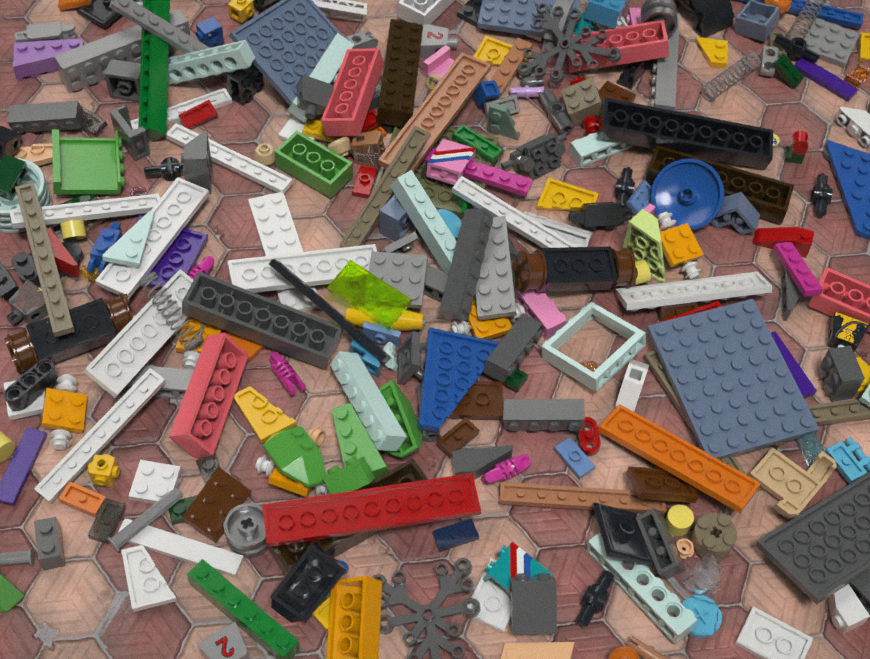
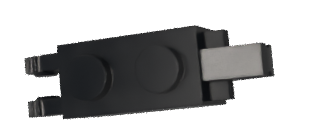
(600, 214)

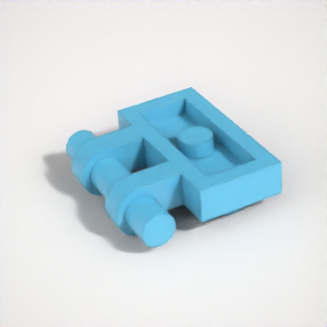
(846, 462)

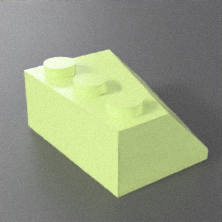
(645, 241)

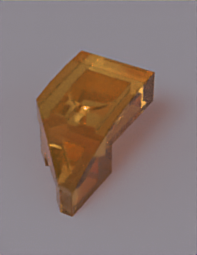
(857, 76)

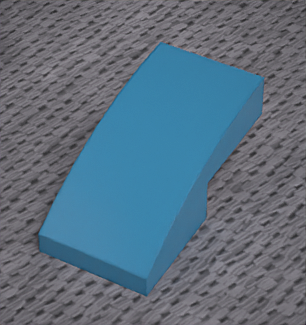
(368, 358)

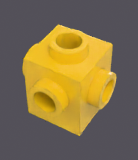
(241, 9)
(103, 470)

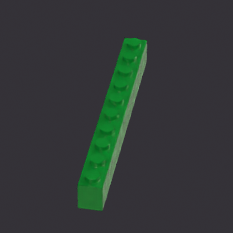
(154, 75)

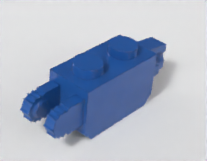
(104, 241)

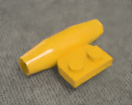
(407, 321)

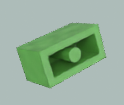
(349, 477)

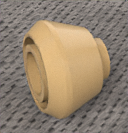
(340, 146)
(264, 154)

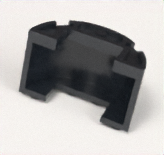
(710, 15)

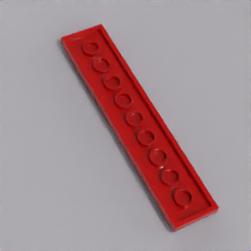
(370, 509)

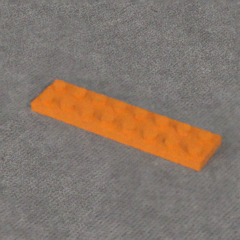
(680, 458)

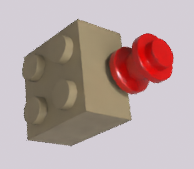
(583, 103)

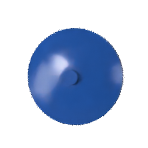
(689, 192)

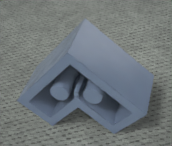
(739, 213)

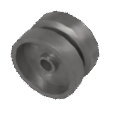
(660, 10)
(246, 530)

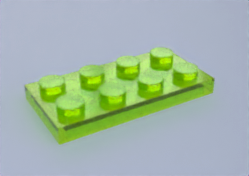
(369, 294)

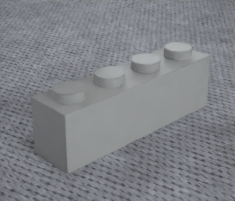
(176, 381)

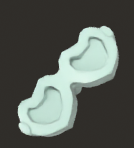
(390, 349)

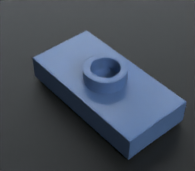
(640, 197)
(381, 335)
(574, 458)

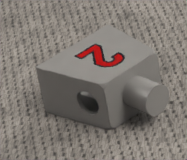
(434, 39)
(224, 644)

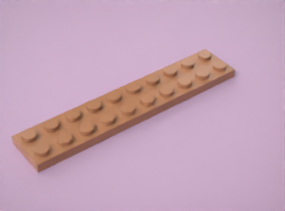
(441, 105)

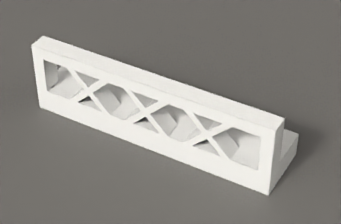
(346, 11)
(571, 233)

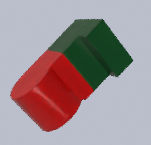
(798, 148)

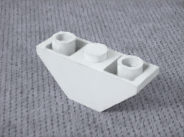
(856, 123)
(632, 384)

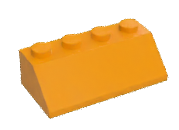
(354, 619)

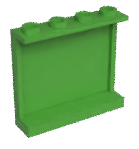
(87, 165)

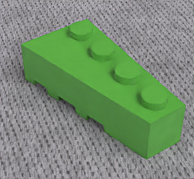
(355, 439)

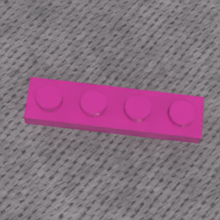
(797, 269)

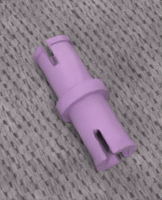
(526, 91)

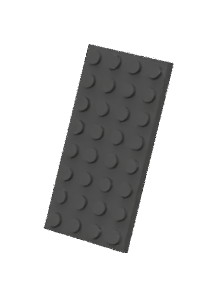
(825, 543)

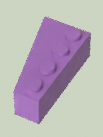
(38, 56)

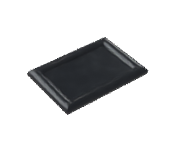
(99, 12)
(621, 534)

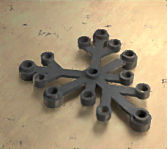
(585, 48)
(448, 587)

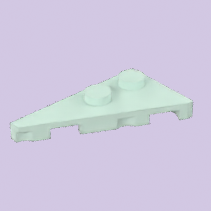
(131, 245)

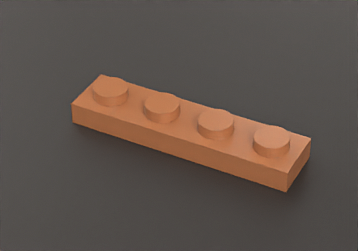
(510, 64)

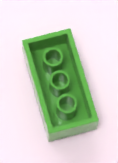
(313, 164)

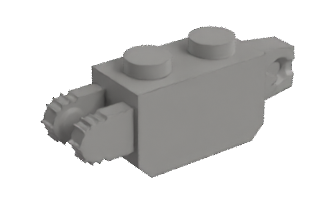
(46, 32)

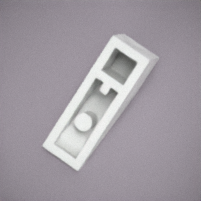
(846, 610)

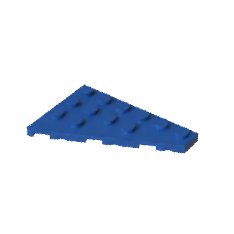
(853, 174)
(449, 372)

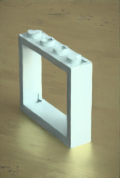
(598, 378)

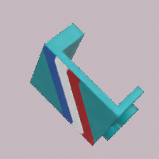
(511, 562)

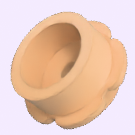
(317, 435)
(688, 545)

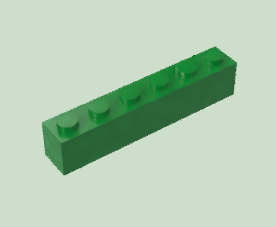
(243, 611)

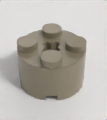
(714, 535)

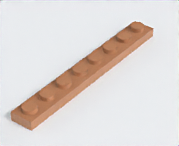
(574, 497)

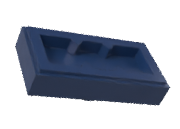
(455, 535)

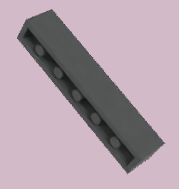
(466, 264)

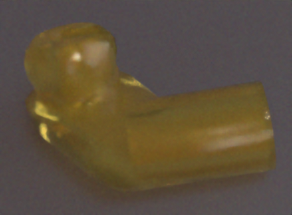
(91, 277)

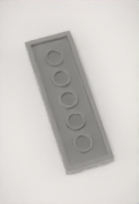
(495, 284)

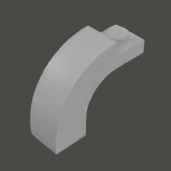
(550, 39)

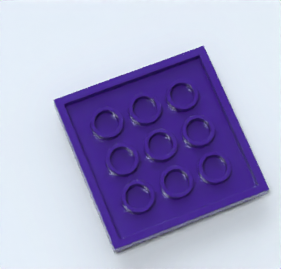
(180, 255)

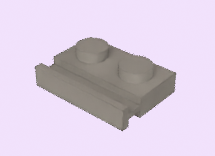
(403, 243)

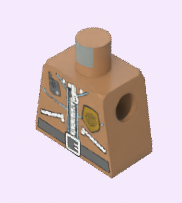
(367, 148)

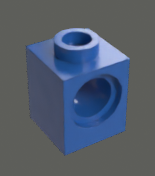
(486, 92)

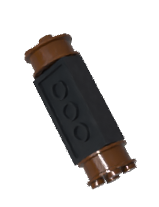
(574, 269)
(93, 324)

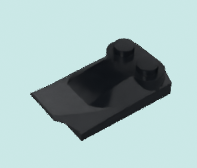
(25, 265)
(306, 584)

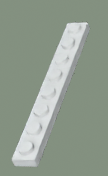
(234, 161)
(91, 210)
(515, 219)
(100, 435)

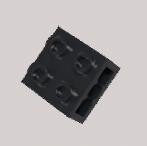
(244, 84)

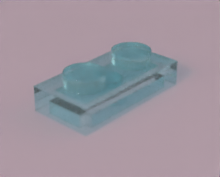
(810, 447)

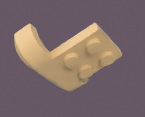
(790, 482)

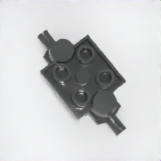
(537, 155)

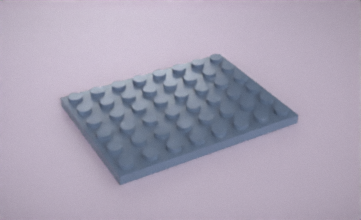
(731, 380)

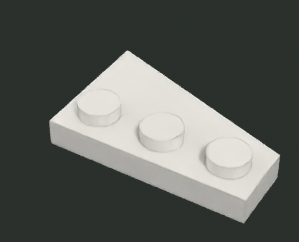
(144, 581)

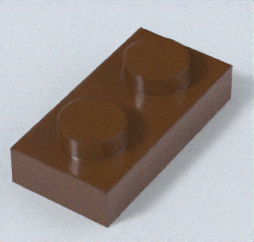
(673, 310)
(458, 437)

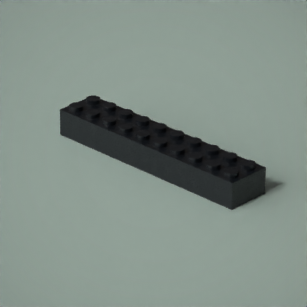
(685, 133)

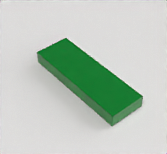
(483, 146)

